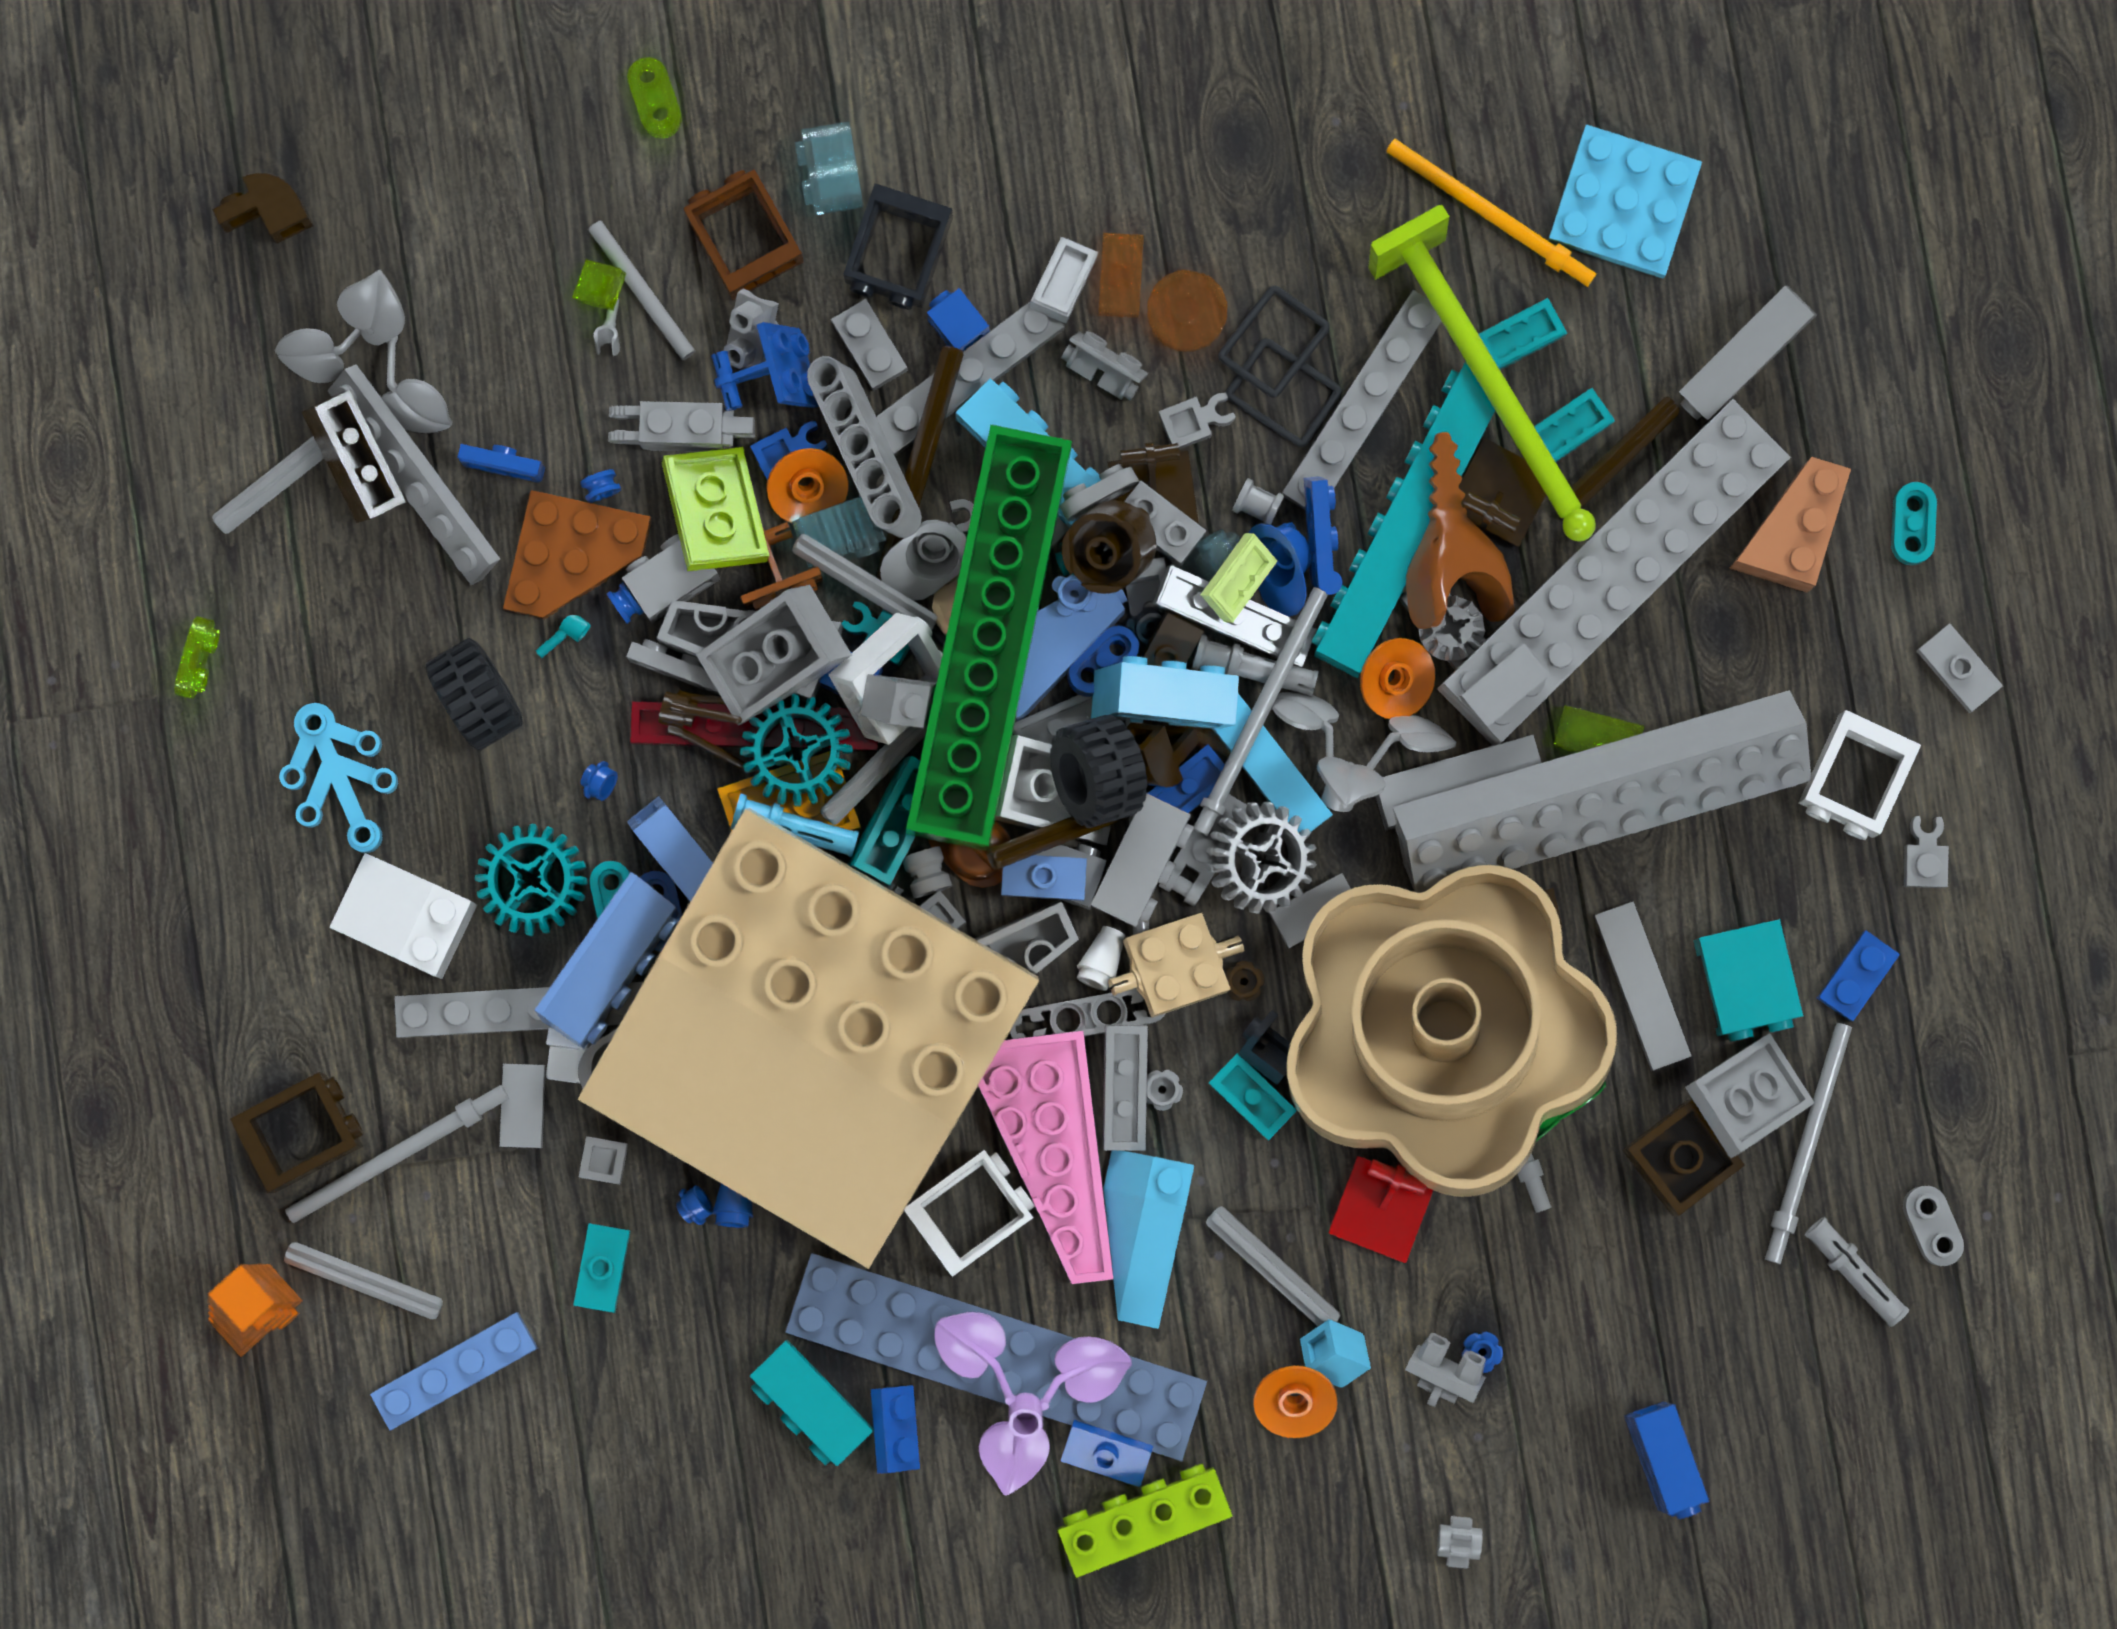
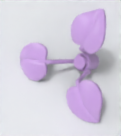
(1020, 1447)

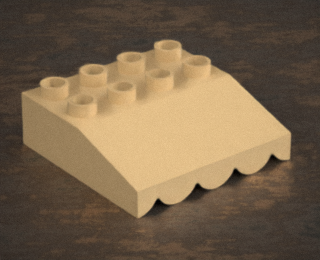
(808, 1037)

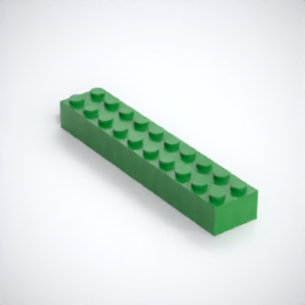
(989, 638)

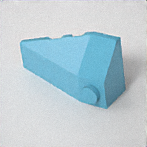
(1144, 1220)

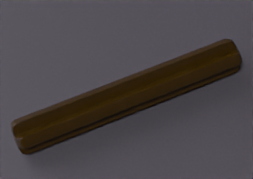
(1625, 450)
(1039, 841)

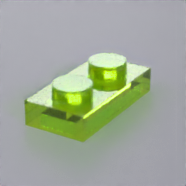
(1585, 730)

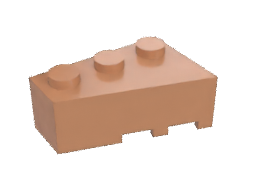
(1798, 529)

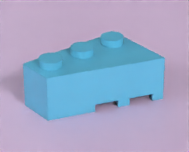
(1166, 693)

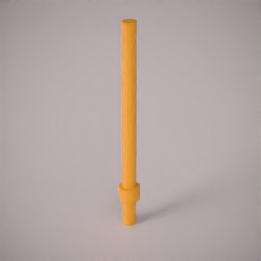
(1556, 256)

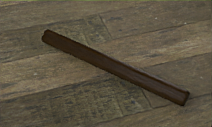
(928, 432)

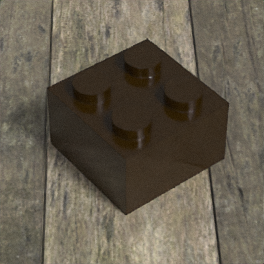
(1681, 1158)

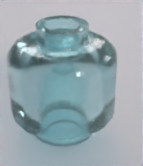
(1214, 551)

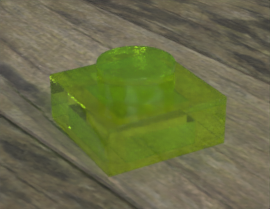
(599, 285)

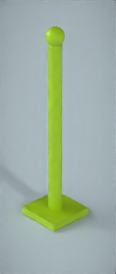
(1411, 246)

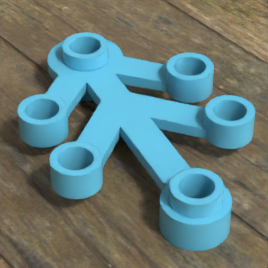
(335, 771)

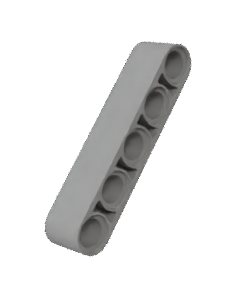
(876, 458)

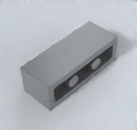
(1143, 861)

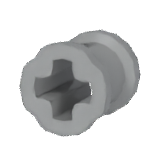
(1258, 502)

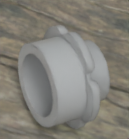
(1173, 1089)

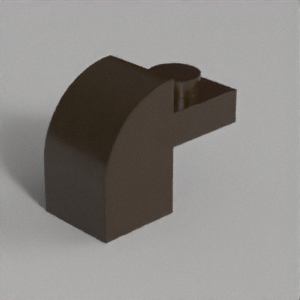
(267, 198)
(1163, 751)

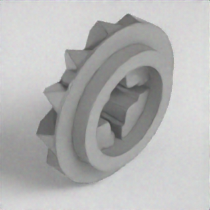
(1470, 635)

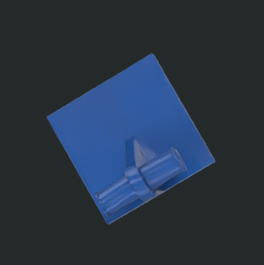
(785, 362)

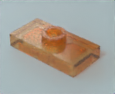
(1121, 275)

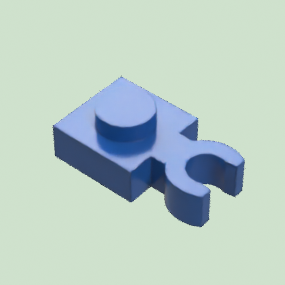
(780, 444)

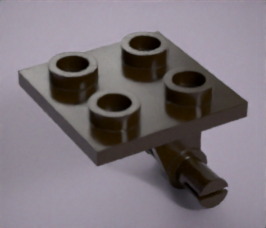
(1165, 472)
(1501, 493)

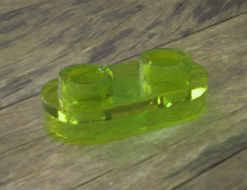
(654, 96)
(201, 641)

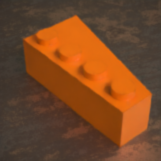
(251, 1305)

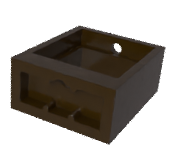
(261, 1153)

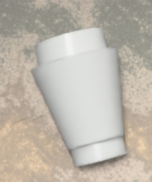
(1101, 959)

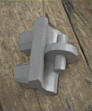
(743, 340)
(1444, 1376)

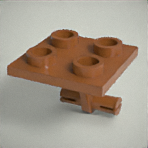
(762, 596)

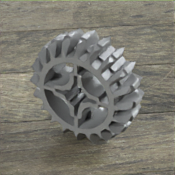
(1269, 843)

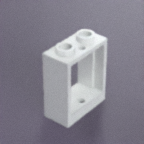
(871, 655)
(1873, 736)
(935, 1238)

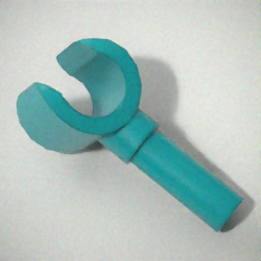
(572, 626)

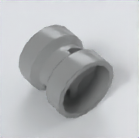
(927, 873)

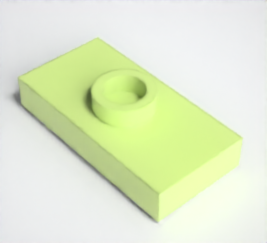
(1238, 577)

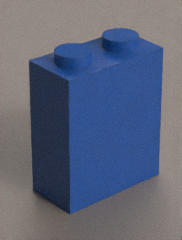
(1667, 1460)

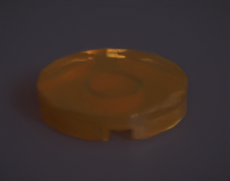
(1187, 310)

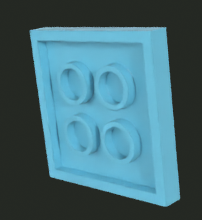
(1624, 201)

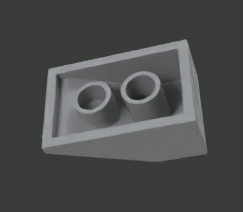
(774, 653)

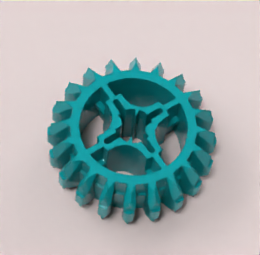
(778, 755)
(519, 894)

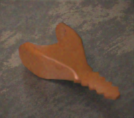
(1454, 551)

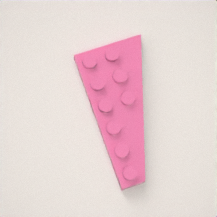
(1047, 1120)

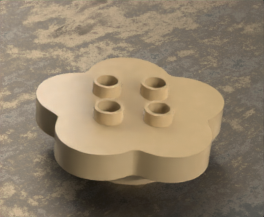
(1446, 1026)

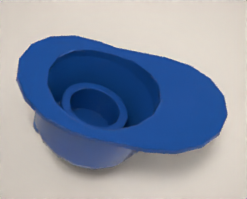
(1285, 584)

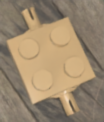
(1176, 965)

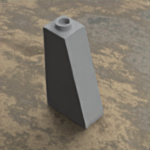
(1746, 354)

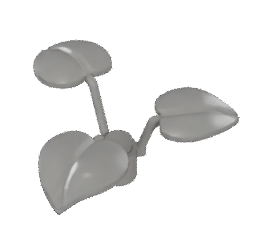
(379, 317)
(1348, 781)

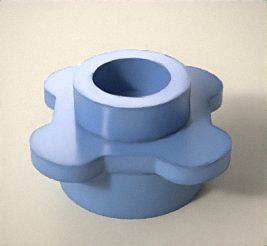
(1067, 603)

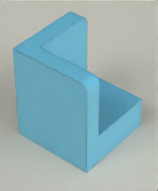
(1336, 1352)

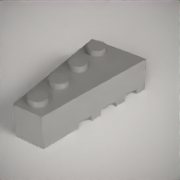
(695, 626)
(1033, 938)

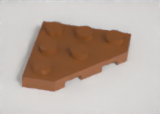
(569, 551)

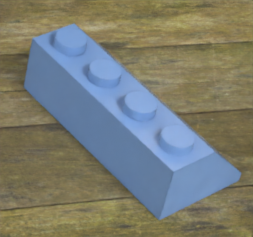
(607, 962)

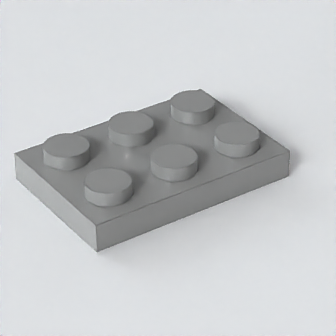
(1750, 1095)

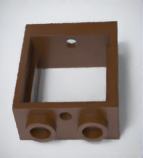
(766, 267)

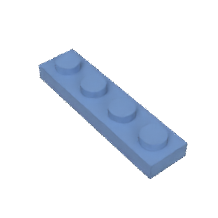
(454, 1371)

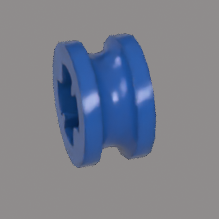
(600, 485)
(624, 603)

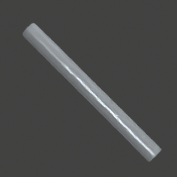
(642, 290)

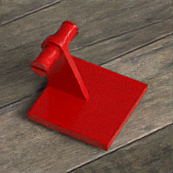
(1381, 1208)

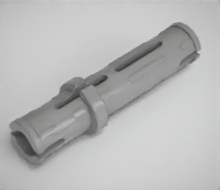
(1856, 1271)

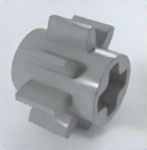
(1459, 1542)

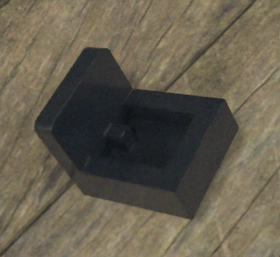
(1266, 1048)

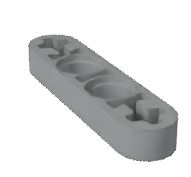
(1087, 1011)

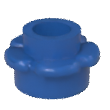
(599, 781)
(694, 1205)
(1490, 1343)

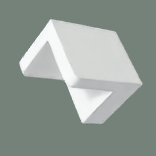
(563, 1058)

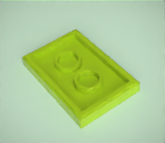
(715, 509)

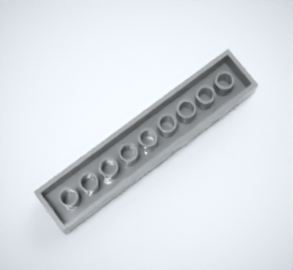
(1626, 560)
(1606, 791)

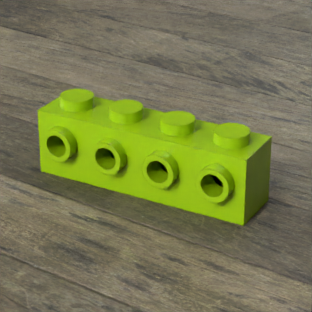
(1144, 1521)

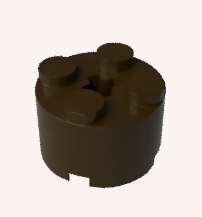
(1128, 549)

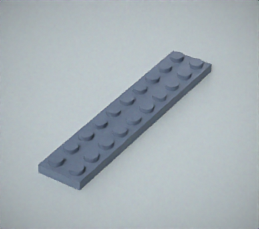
(896, 1328)

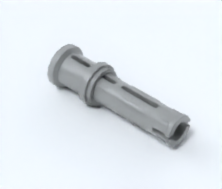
(1249, 665)

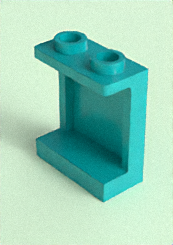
(1750, 979)

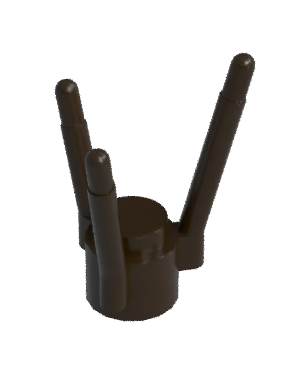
(680, 711)

